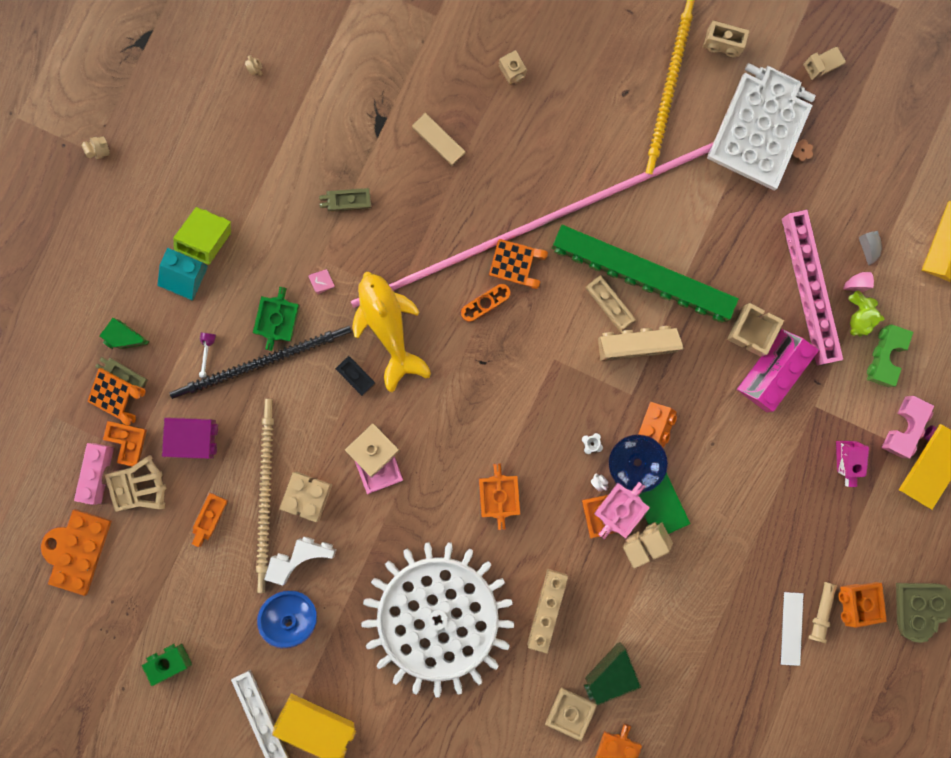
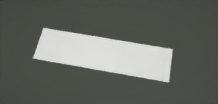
(792, 629)

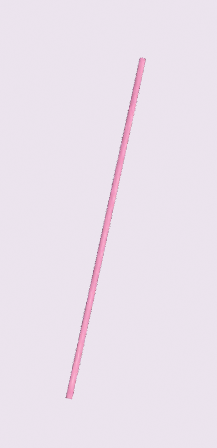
(546, 219)

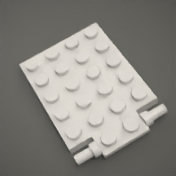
(762, 125)

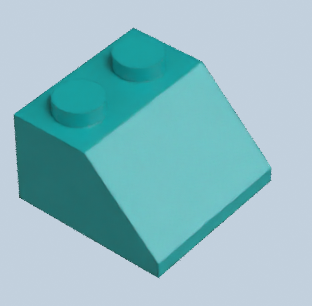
(180, 273)

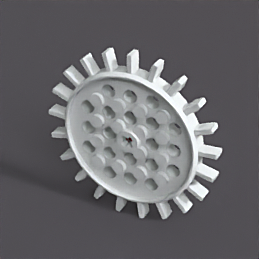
(480, 641)

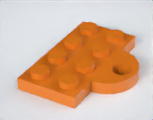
(76, 551)

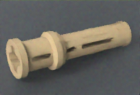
(821, 621)

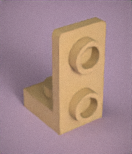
(821, 64)

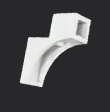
(281, 566)

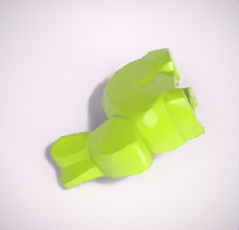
(866, 317)

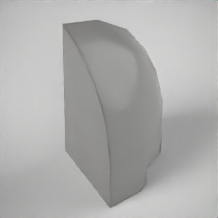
(871, 246)

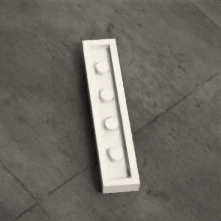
(258, 715)

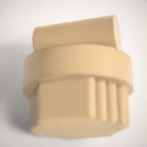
(96, 147)

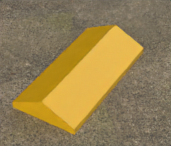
(939, 256)

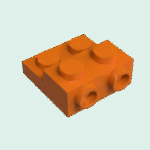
(862, 604)

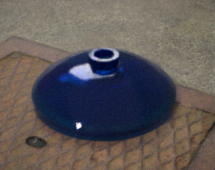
(652, 466)

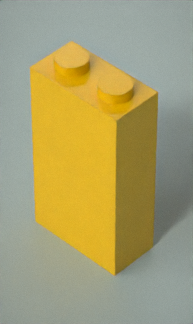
(313, 728)

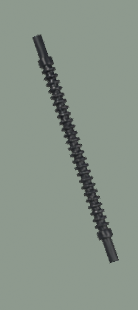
(192, 387)

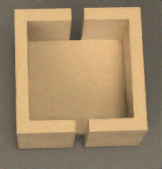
(754, 331)
(306, 496)
(652, 541)

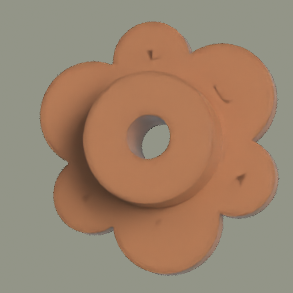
(805, 147)

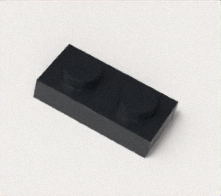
(355, 375)

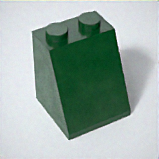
(612, 676)

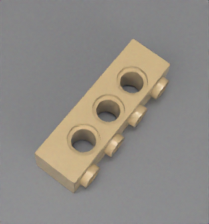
(547, 611)

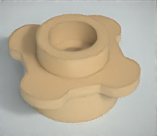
(253, 65)

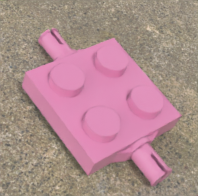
(621, 510)

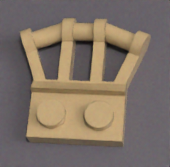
(124, 488)

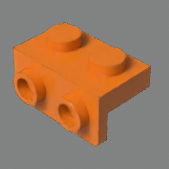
(658, 423)

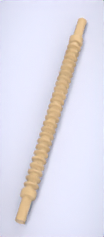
(261, 569)

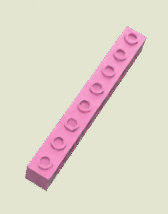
(812, 287)

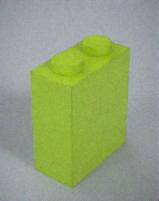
(202, 235)

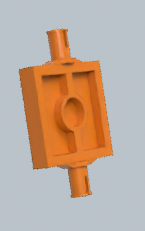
(499, 496)
(618, 745)

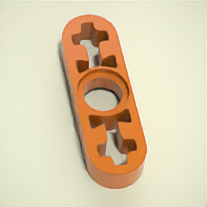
(500, 299)

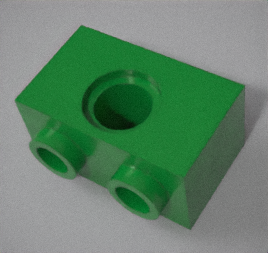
(157, 672)

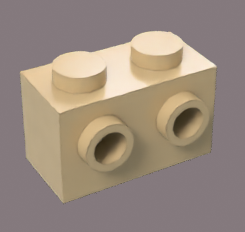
(726, 39)

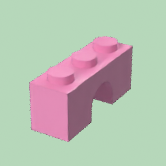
(917, 415)
(90, 486)

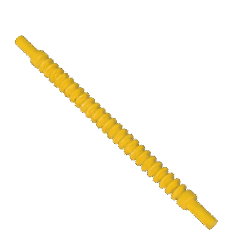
(654, 151)

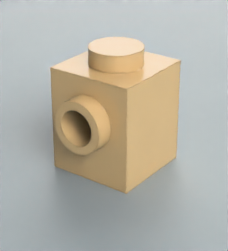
(513, 67)

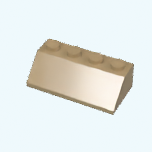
(639, 344)

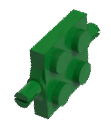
(276, 318)

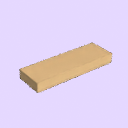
(438, 139)
(610, 303)

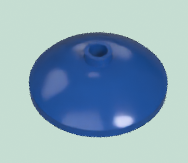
(285, 608)

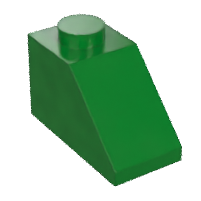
(121, 336)

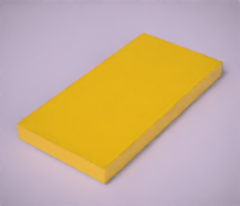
(931, 471)

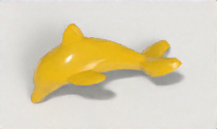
(381, 311)

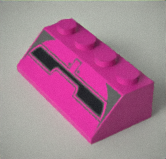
(777, 371)

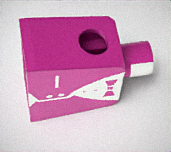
(852, 461)

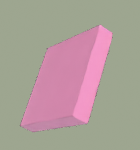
(387, 476)

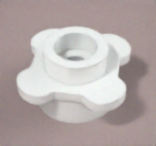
(587, 442)
(600, 482)

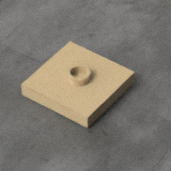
(372, 450)
(571, 714)

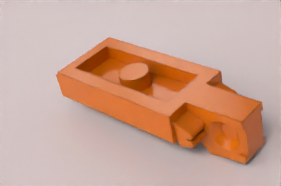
(208, 518)

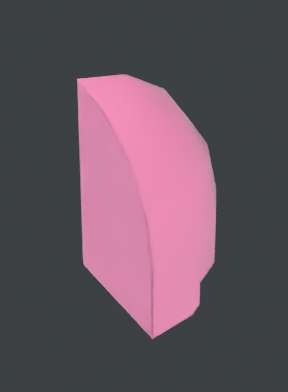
(861, 282)

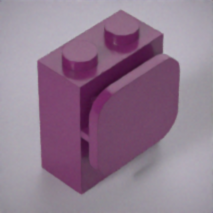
(189, 438)

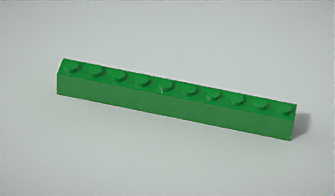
(645, 274)

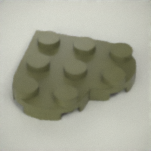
(921, 609)

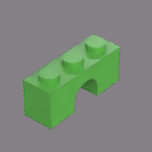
(881, 369)

